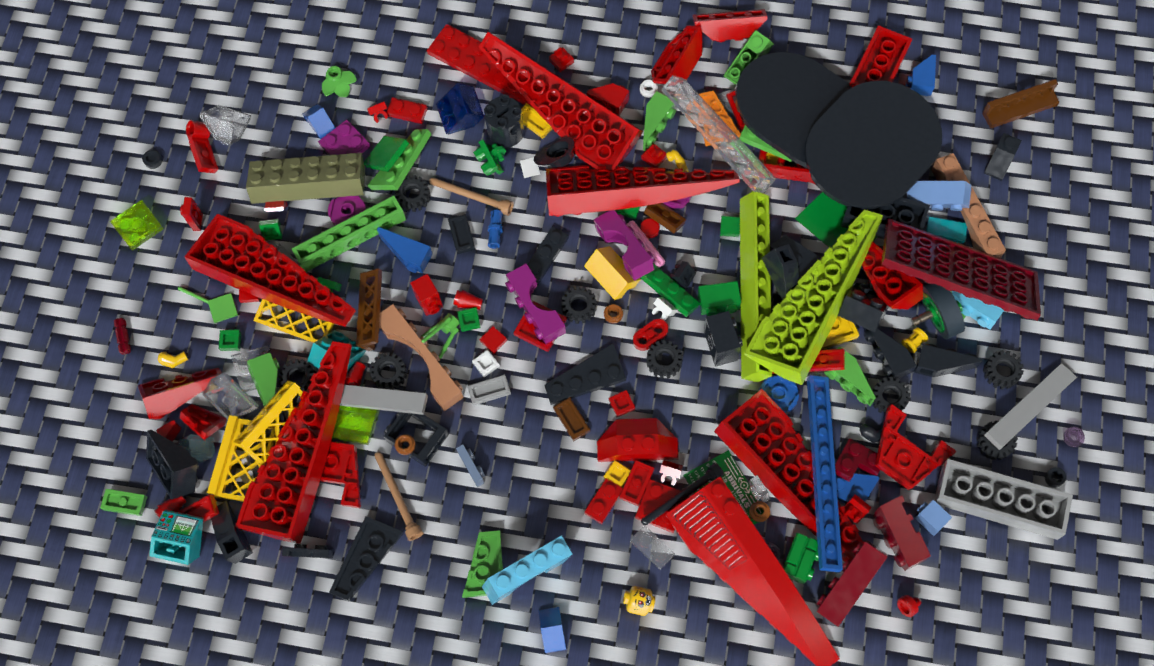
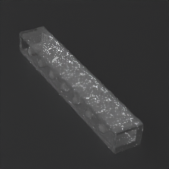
(718, 134)

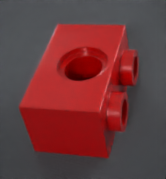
(426, 295)

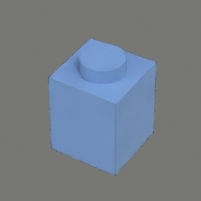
(932, 517)

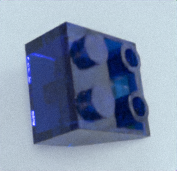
(459, 109)

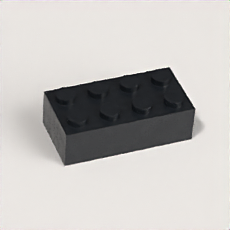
(903, 211)

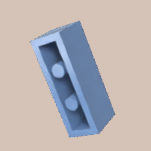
(942, 194)

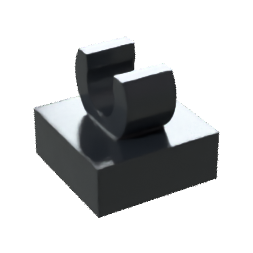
(684, 274)

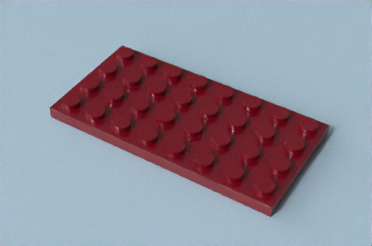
(961, 269)

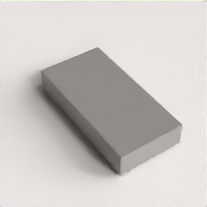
(489, 390)

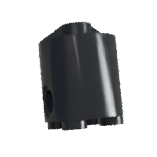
(504, 121)

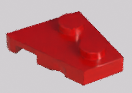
(202, 421)

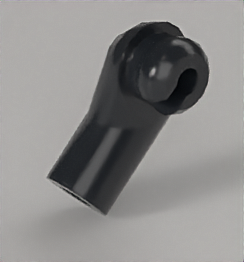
(870, 433)

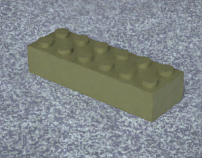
(306, 178)

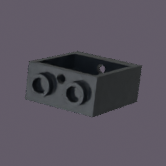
(431, 446)

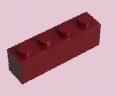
(851, 583)

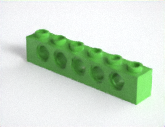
(348, 234)

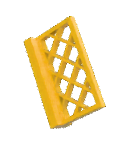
(285, 329)
(265, 418)
(226, 460)

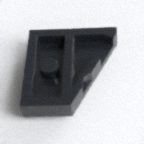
(301, 550)

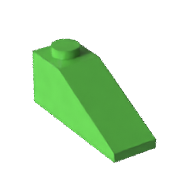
(264, 375)

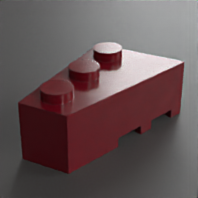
(900, 534)

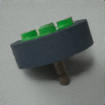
(941, 310)

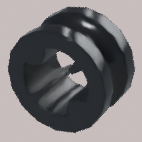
(1052, 482)

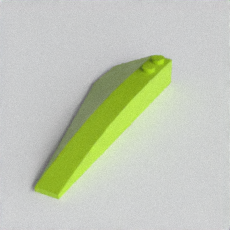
(799, 325)

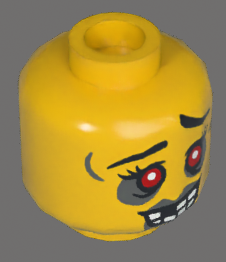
(639, 600)

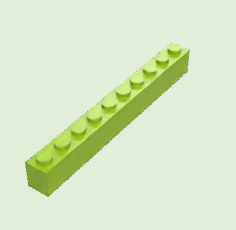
(754, 277)

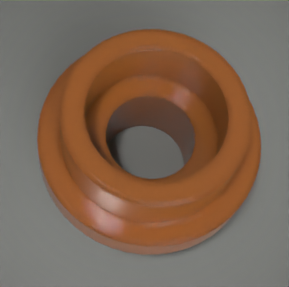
(613, 308)
(402, 439)
(757, 517)

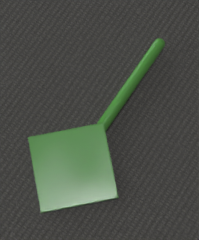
(221, 307)

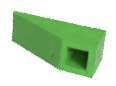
(755, 47)
(658, 112)
(853, 380)

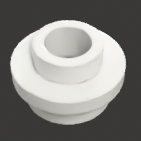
(648, 84)

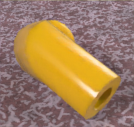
(679, 160)

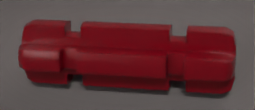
(122, 336)

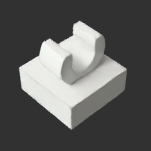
(665, 307)

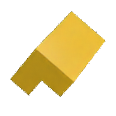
(609, 271)

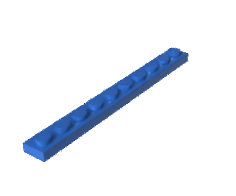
(824, 475)

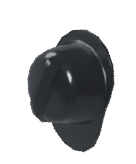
(557, 154)

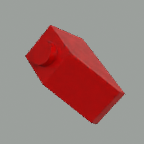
(611, 96)

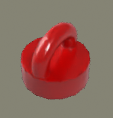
(908, 605)

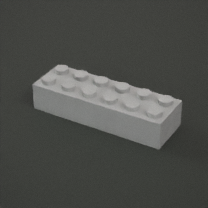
(1003, 499)

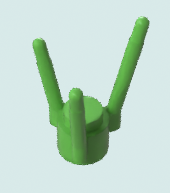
(447, 325)

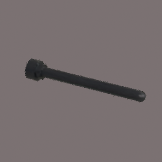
(712, 473)

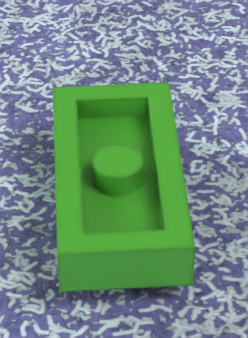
(123, 502)

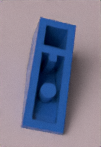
(411, 253)

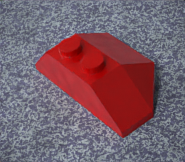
(730, 25)
(679, 56)
(637, 440)

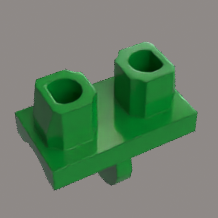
(492, 155)

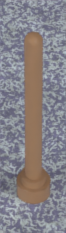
(504, 206)
(413, 530)

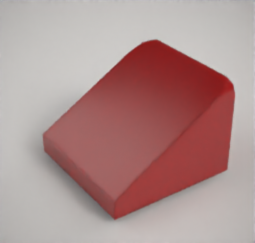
(275, 206)
(169, 430)

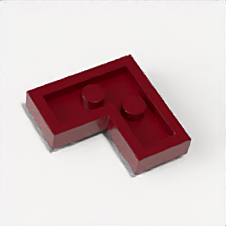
(855, 456)

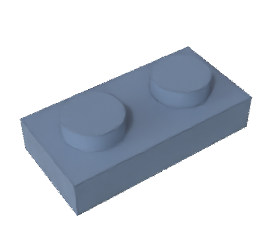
(475, 472)

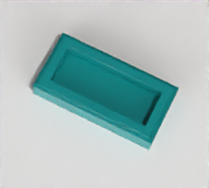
(947, 229)

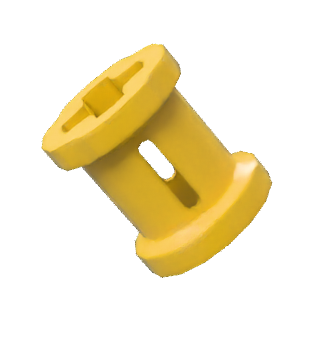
(915, 340)

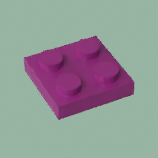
(344, 140)

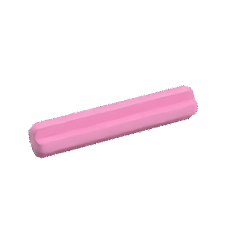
(659, 260)

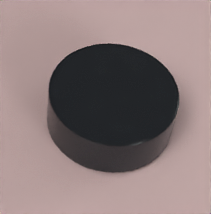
(152, 159)

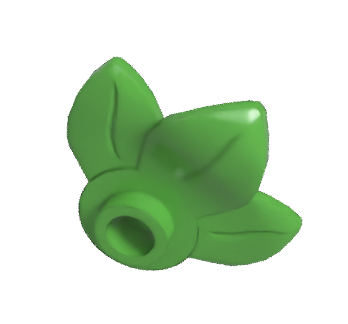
(338, 84)

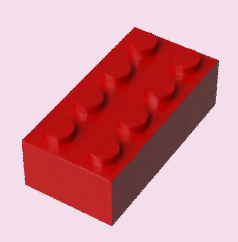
(882, 57)

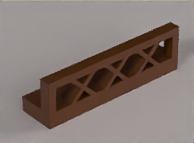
(1021, 104)
(369, 309)

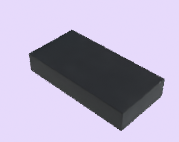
(461, 234)

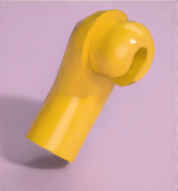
(172, 361)

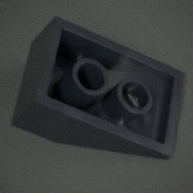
(172, 465)

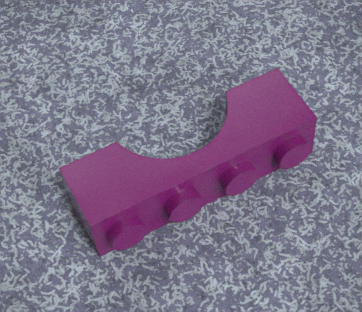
(613, 229)
(547, 323)

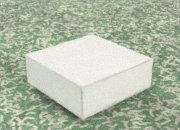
(485, 363)

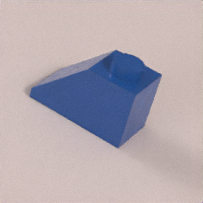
(923, 77)

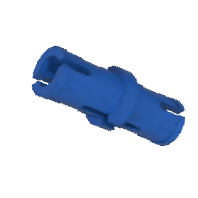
(495, 229)

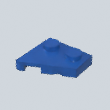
(859, 484)

